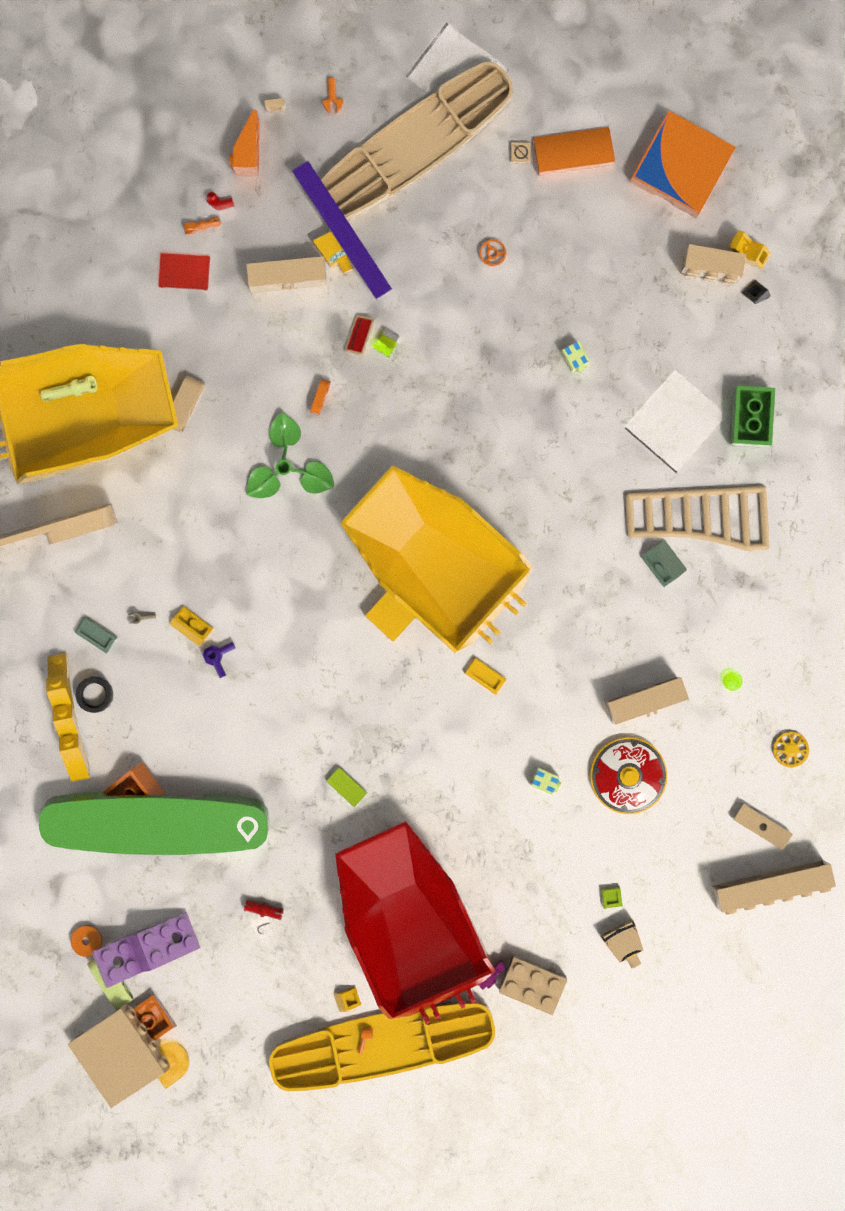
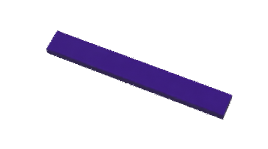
(342, 230)

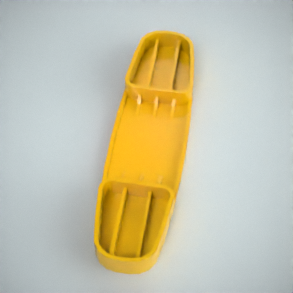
(398, 1045)

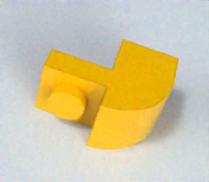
(755, 252)

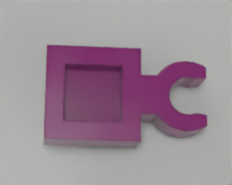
(490, 981)

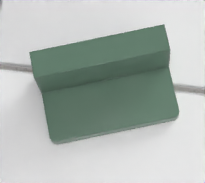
(664, 563)

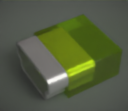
(386, 343)

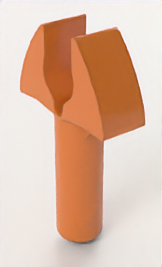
(332, 96)

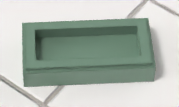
(96, 635)

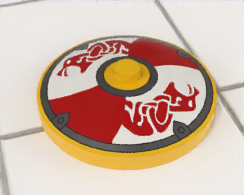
(628, 775)

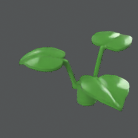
(262, 480)

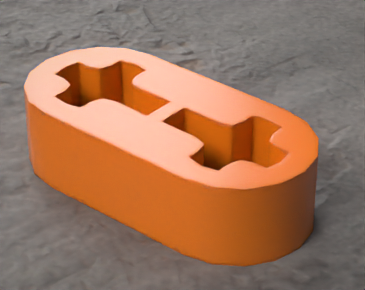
(320, 396)

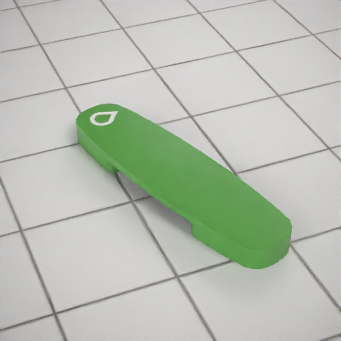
(154, 823)

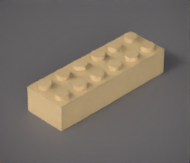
(774, 886)

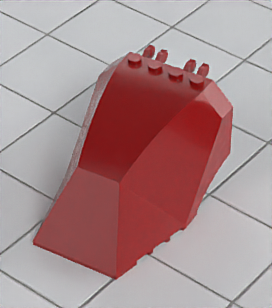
(408, 925)

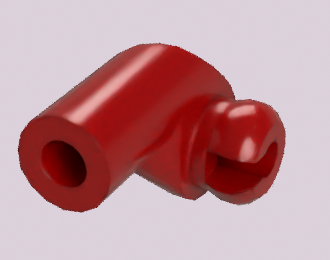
(217, 203)

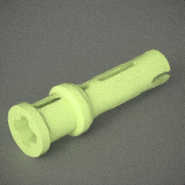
(76, 387)

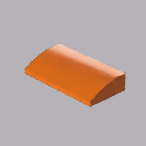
(574, 151)
(155, 1018)

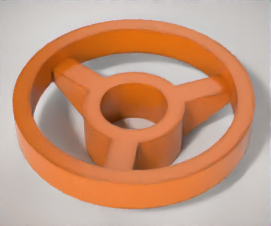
(490, 249)

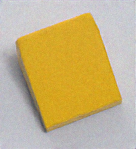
(347, 999)

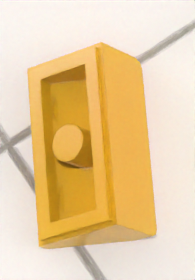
(191, 626)

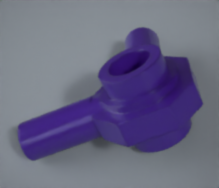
(214, 654)

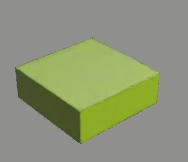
(611, 897)

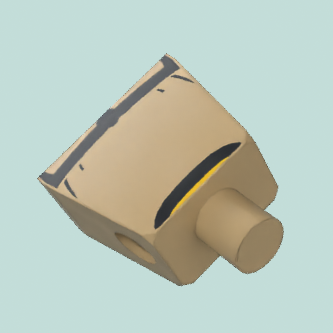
(624, 943)

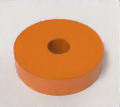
(82, 932)

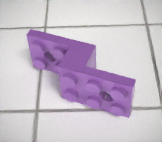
(146, 950)

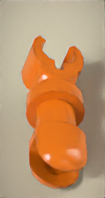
(192, 227)

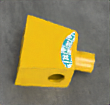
(333, 252)

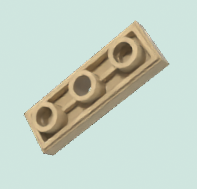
(772, 833)

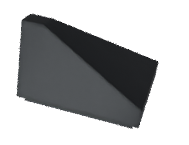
(756, 292)

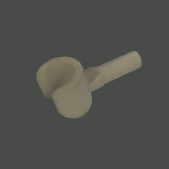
(138, 617)

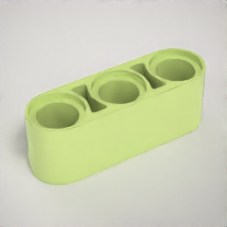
(116, 994)

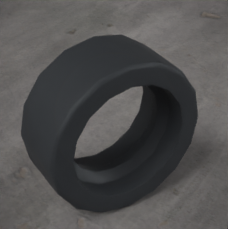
(80, 690)

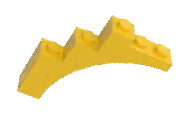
(64, 718)

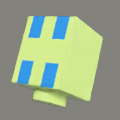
(575, 357)
(546, 781)

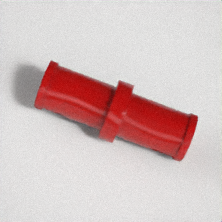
(263, 909)

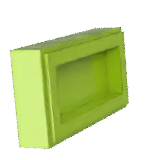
(346, 787)

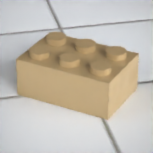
(713, 264)
(532, 984)

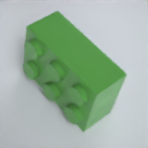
(752, 416)

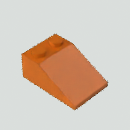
(246, 149)
(135, 782)

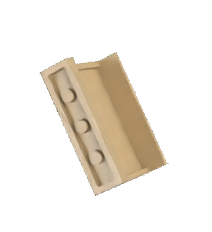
(119, 1055)

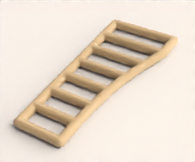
(707, 535)

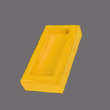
(485, 676)

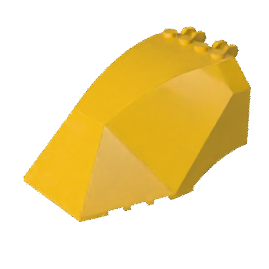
(77, 431)
(437, 557)

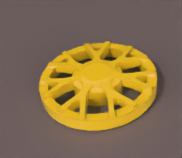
(791, 749)

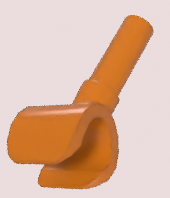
(367, 1033)

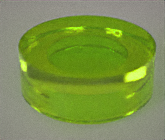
(732, 681)

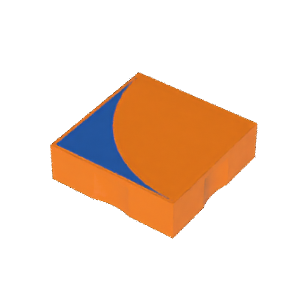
(682, 164)

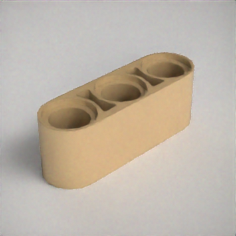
(186, 400)

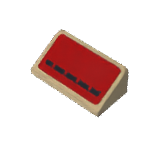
(359, 335)

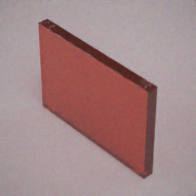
(184, 271)

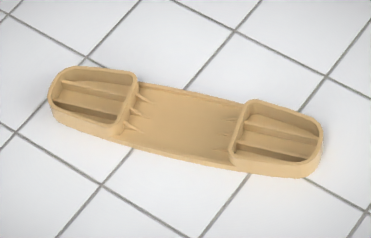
(419, 139)

